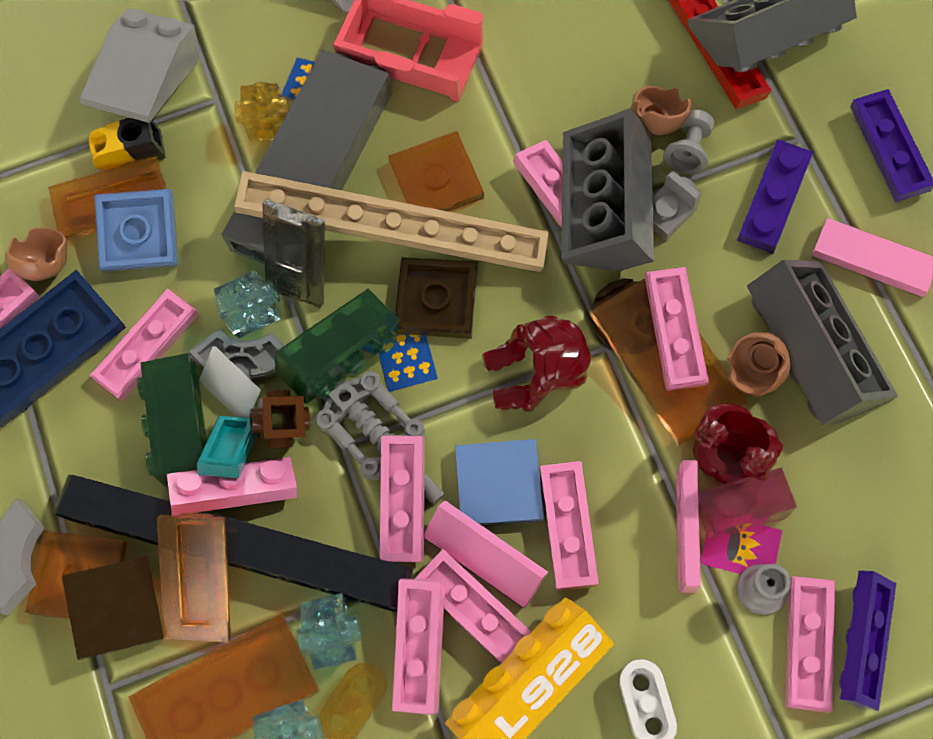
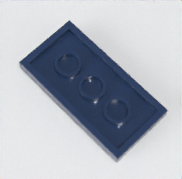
(51, 342)

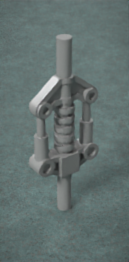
(347, 401)

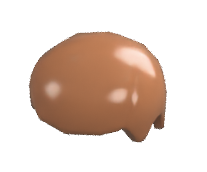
(660, 109)
(39, 255)
(758, 364)

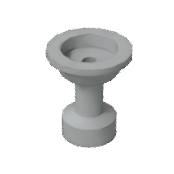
(687, 154)
(763, 588)

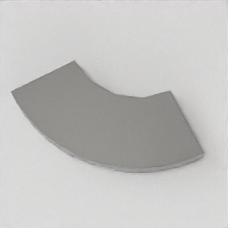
(252, 357)
(17, 540)

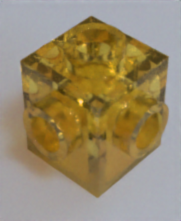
(261, 110)

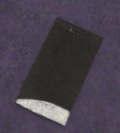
(294, 252)

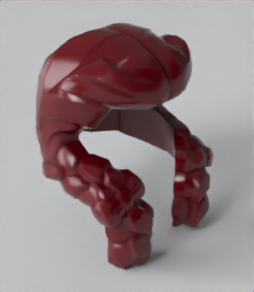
(558, 361)
(735, 444)

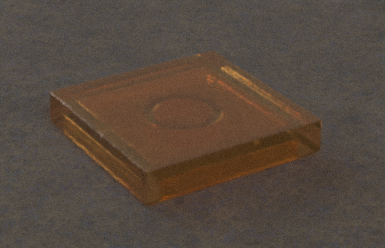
(437, 174)
(63, 555)

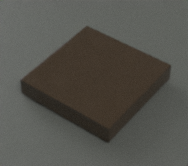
(436, 297)
(112, 607)

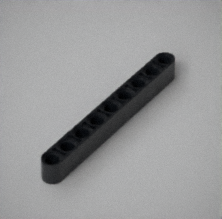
(248, 545)

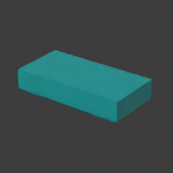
(227, 448)

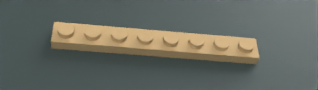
(399, 222)

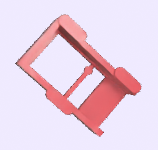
(455, 24)

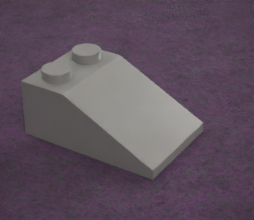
(140, 65)

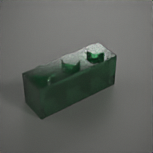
(337, 346)
(172, 415)

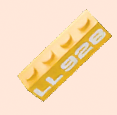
(533, 676)

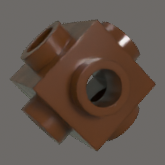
(292, 410)

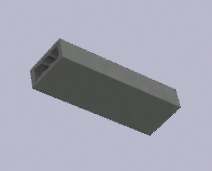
(318, 136)

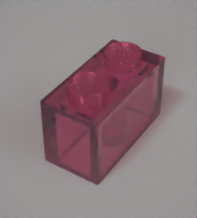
(745, 504)

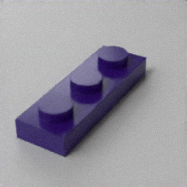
(892, 145)
(775, 196)
(867, 640)

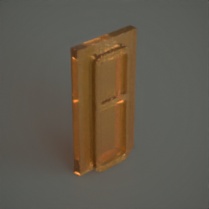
(75, 201)
(194, 577)

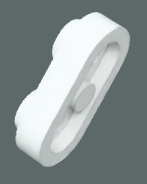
(648, 703)

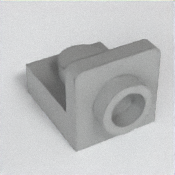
(674, 204)

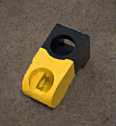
(125, 142)

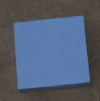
(136, 230)
(500, 482)

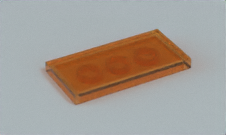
(631, 333)
(227, 687)

